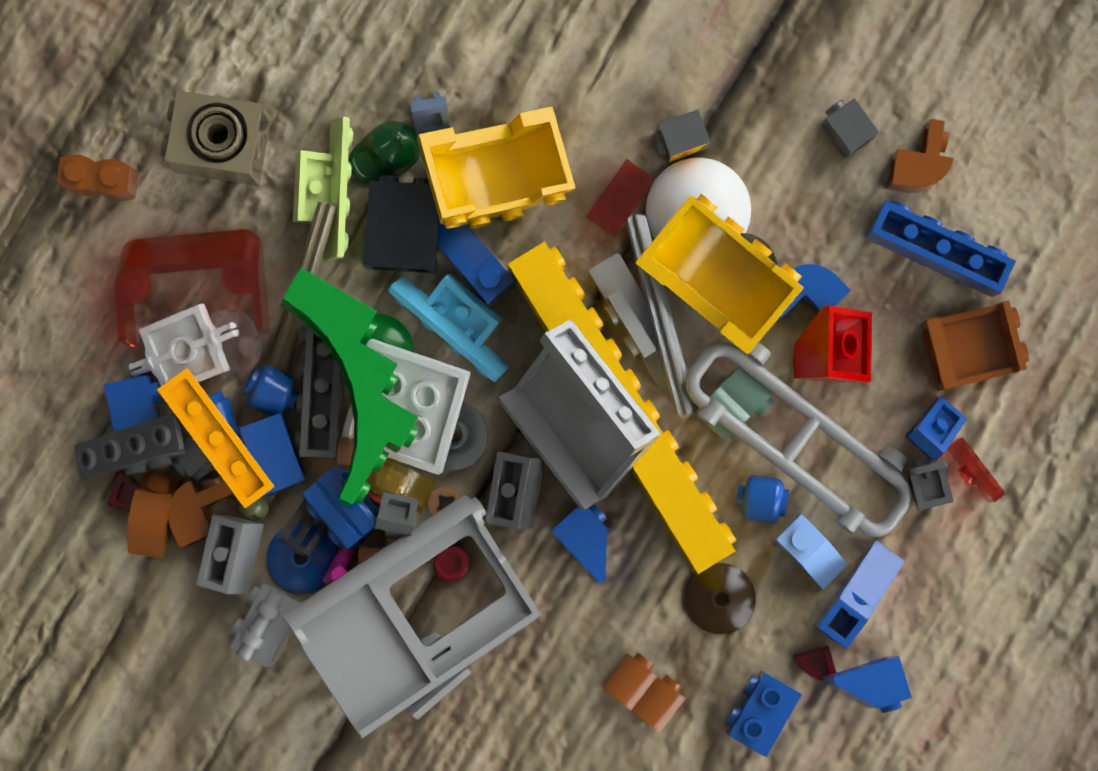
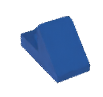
(936, 428)

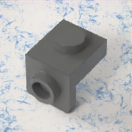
(929, 483)

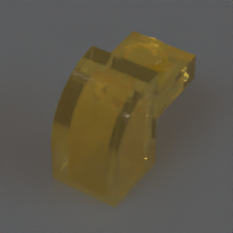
(401, 481)

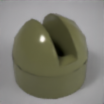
(256, 510)

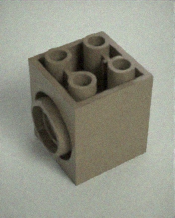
(199, 124)

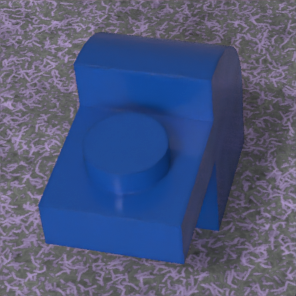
(820, 288)

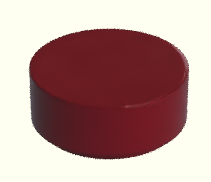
(451, 563)

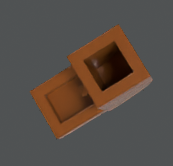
(921, 170)
(189, 511)
(149, 513)

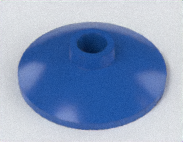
(298, 577)

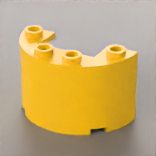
(496, 169)
(721, 272)

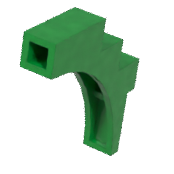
(378, 422)

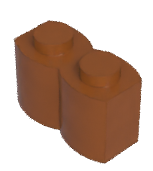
(90, 178)
(643, 691)

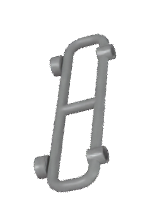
(887, 464)

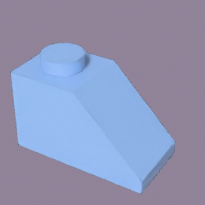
(810, 550)

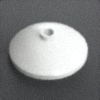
(694, 178)

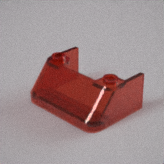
(234, 251)

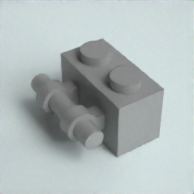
(263, 629)

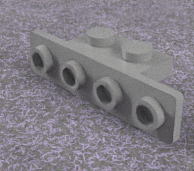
(631, 311)

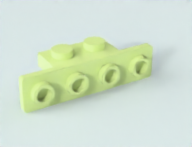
(326, 179)

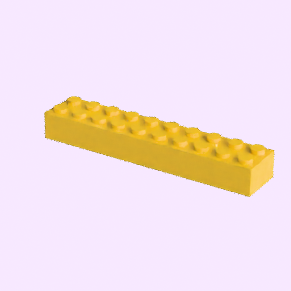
(659, 471)

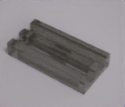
(295, 544)

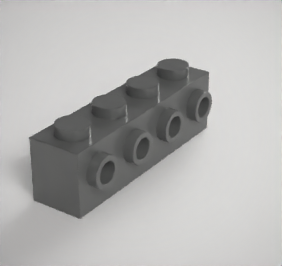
(320, 401)

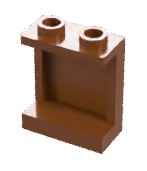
(975, 345)

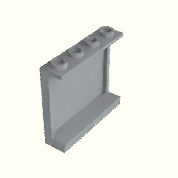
(579, 416)

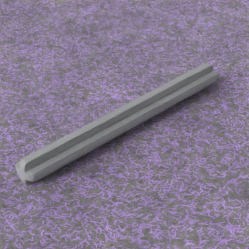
(661, 321)

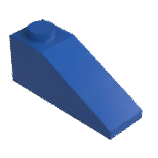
(474, 263)

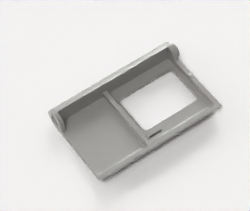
(366, 643)

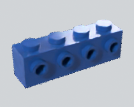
(940, 249)

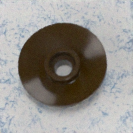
(701, 599)

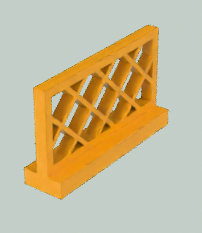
(215, 438)

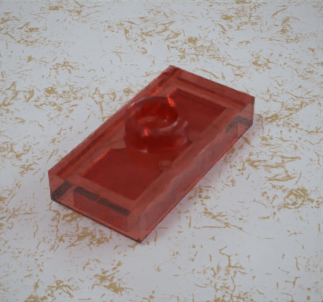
(620, 198)
(974, 471)

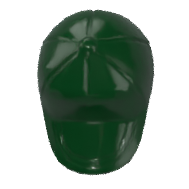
(384, 152)

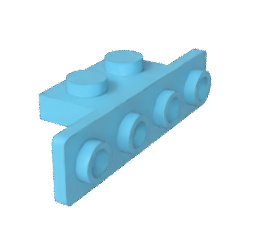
(457, 318)

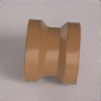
(442, 493)

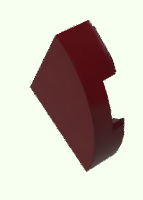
(123, 491)
(816, 662)

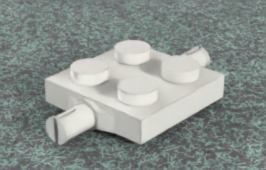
(183, 343)

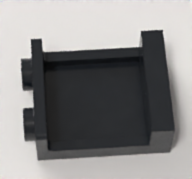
(401, 226)

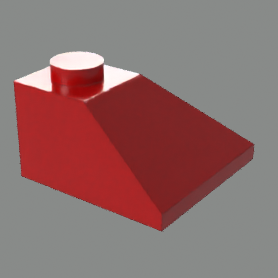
(835, 347)

